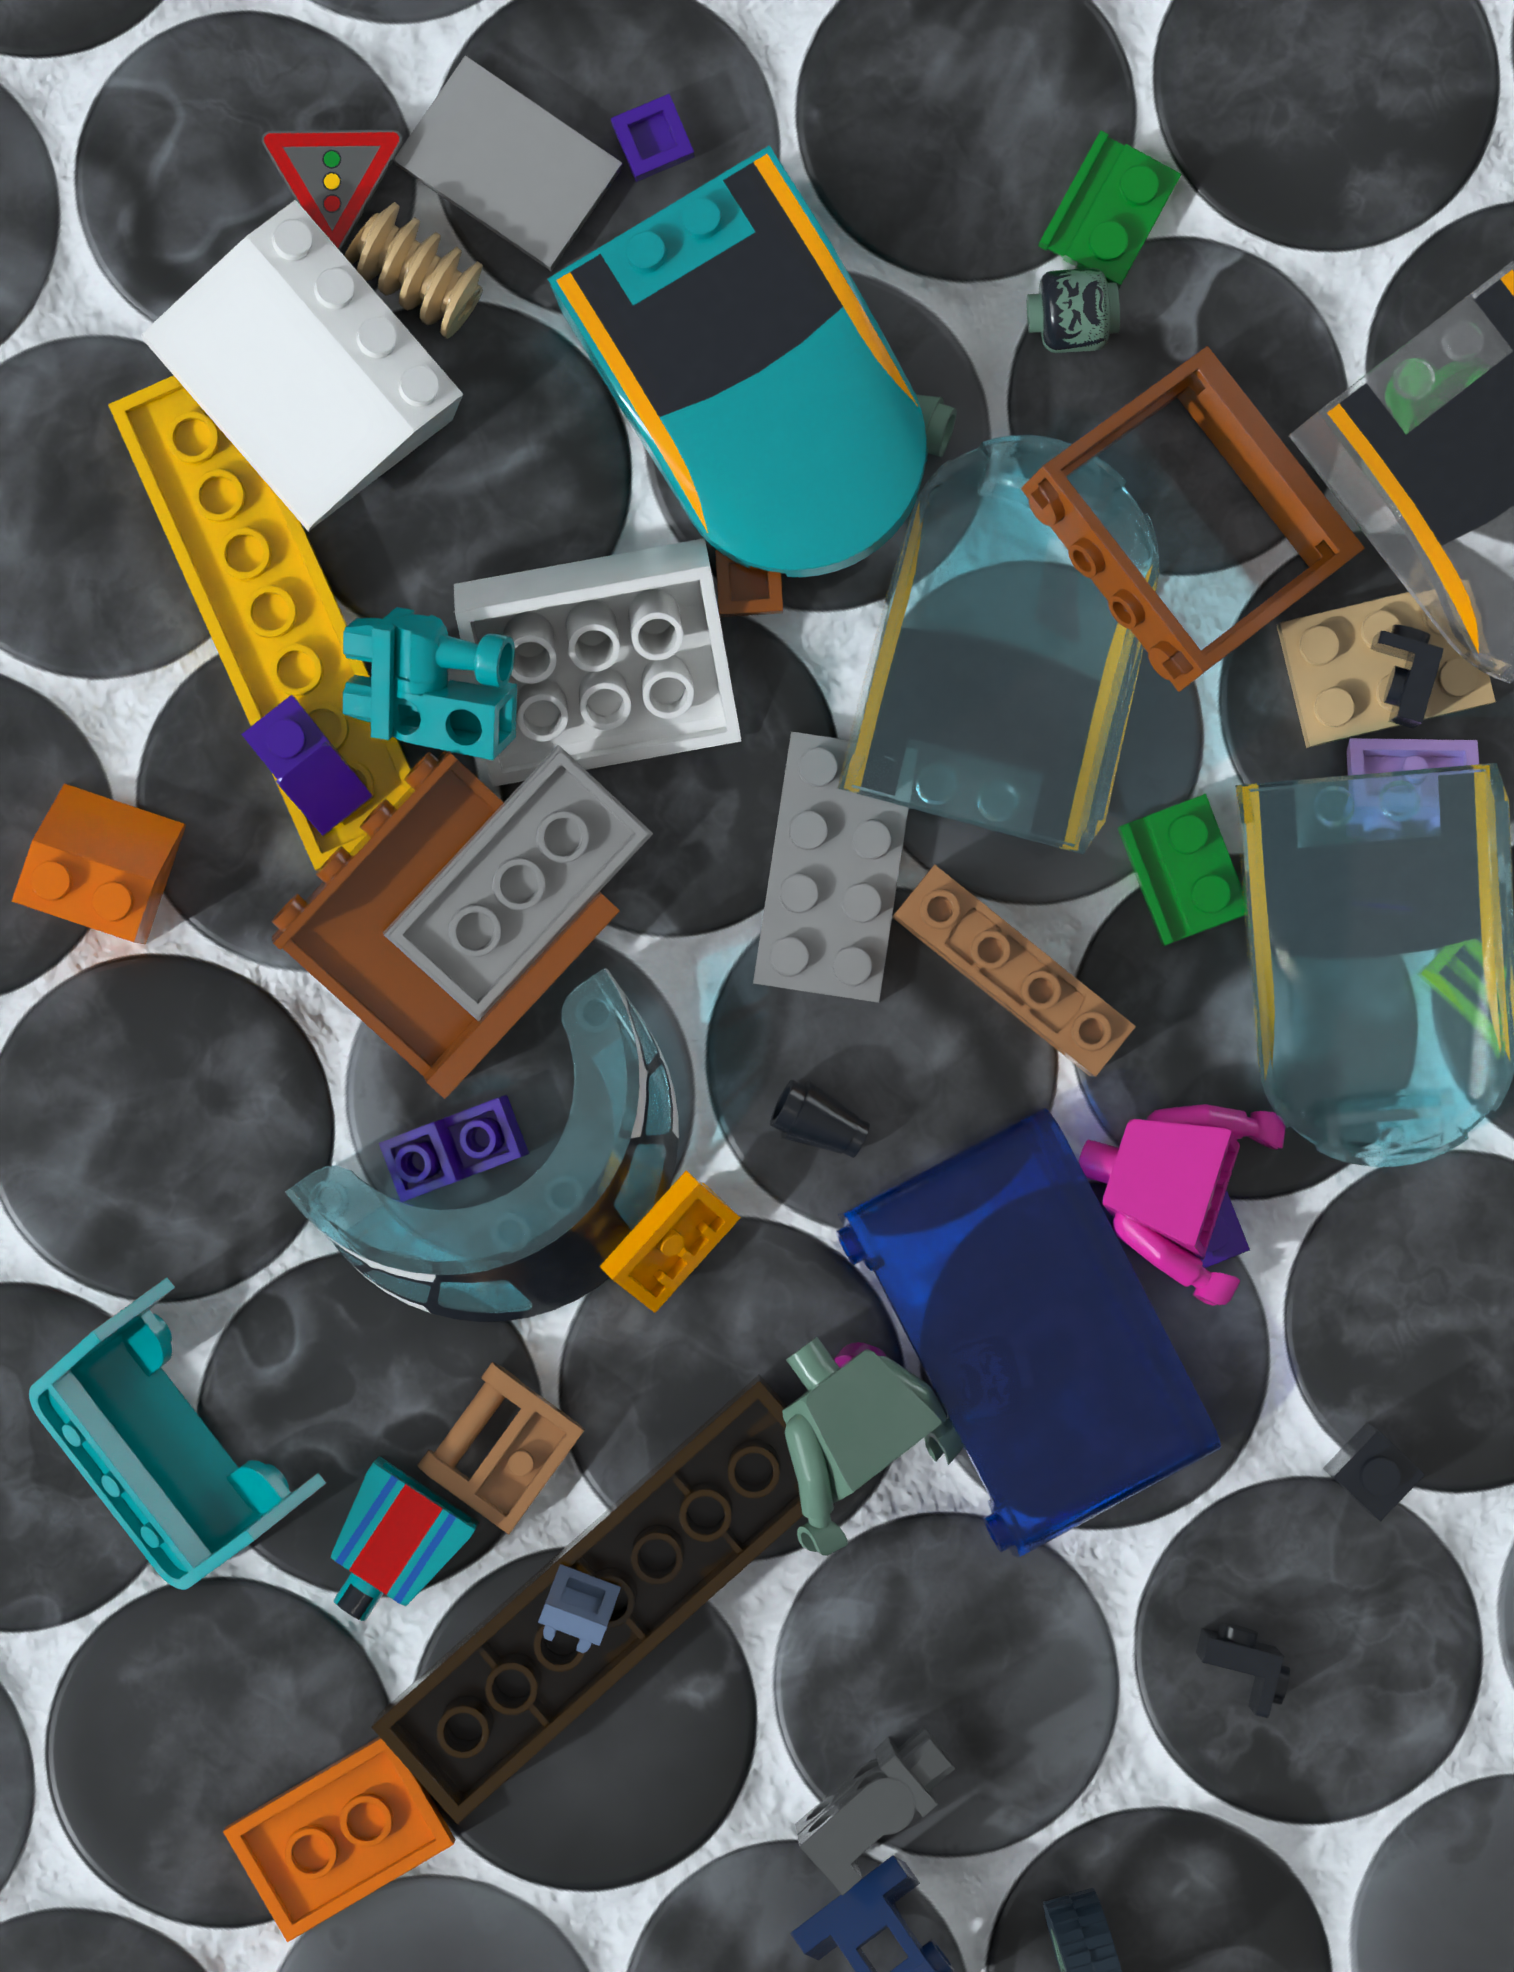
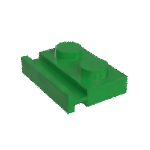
(1109, 208)
(1183, 869)

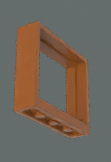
(1260, 463)

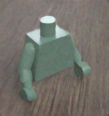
(852, 1429)

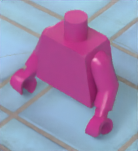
(1171, 1185)

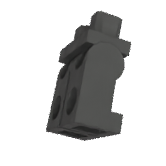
(872, 1804)

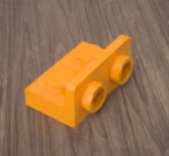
(670, 1241)

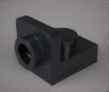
(1412, 685)

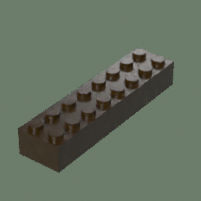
(668, 1550)

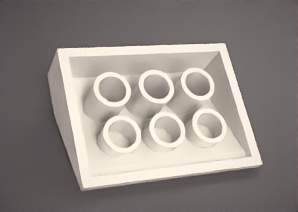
(303, 366)
(609, 657)

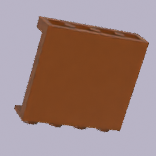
(362, 892)

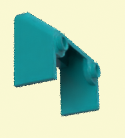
(153, 1452)

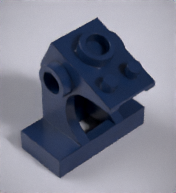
(862, 1915)

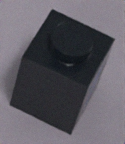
(1373, 1471)

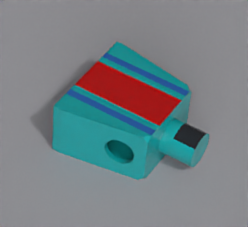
(395, 1539)

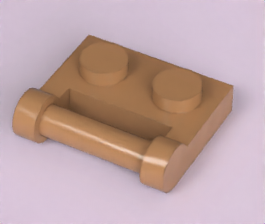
(518, 1461)

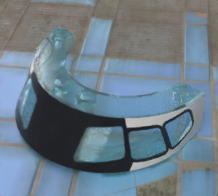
(557, 1227)

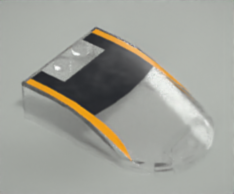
(1429, 469)

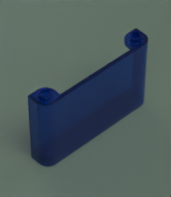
(1032, 1331)

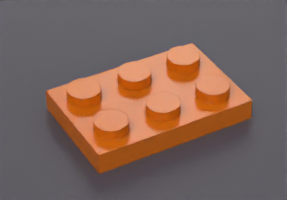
(338, 1837)

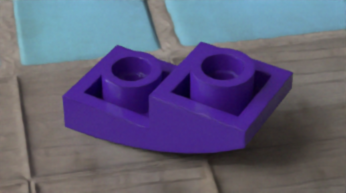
(453, 1148)

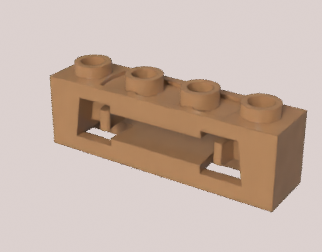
(1013, 971)

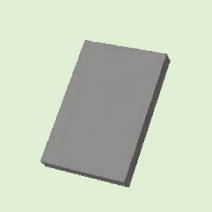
(508, 163)

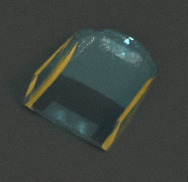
(998, 662)
(1381, 956)

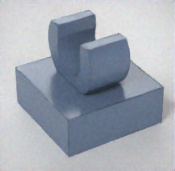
(578, 1607)

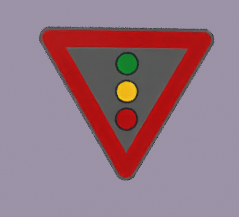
(333, 172)

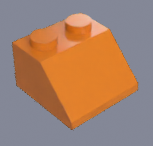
(100, 864)

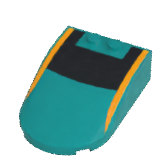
(753, 373)

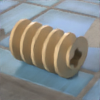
(416, 270)

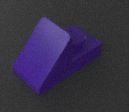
(307, 765)

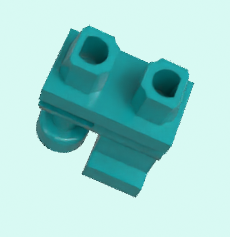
(411, 689)

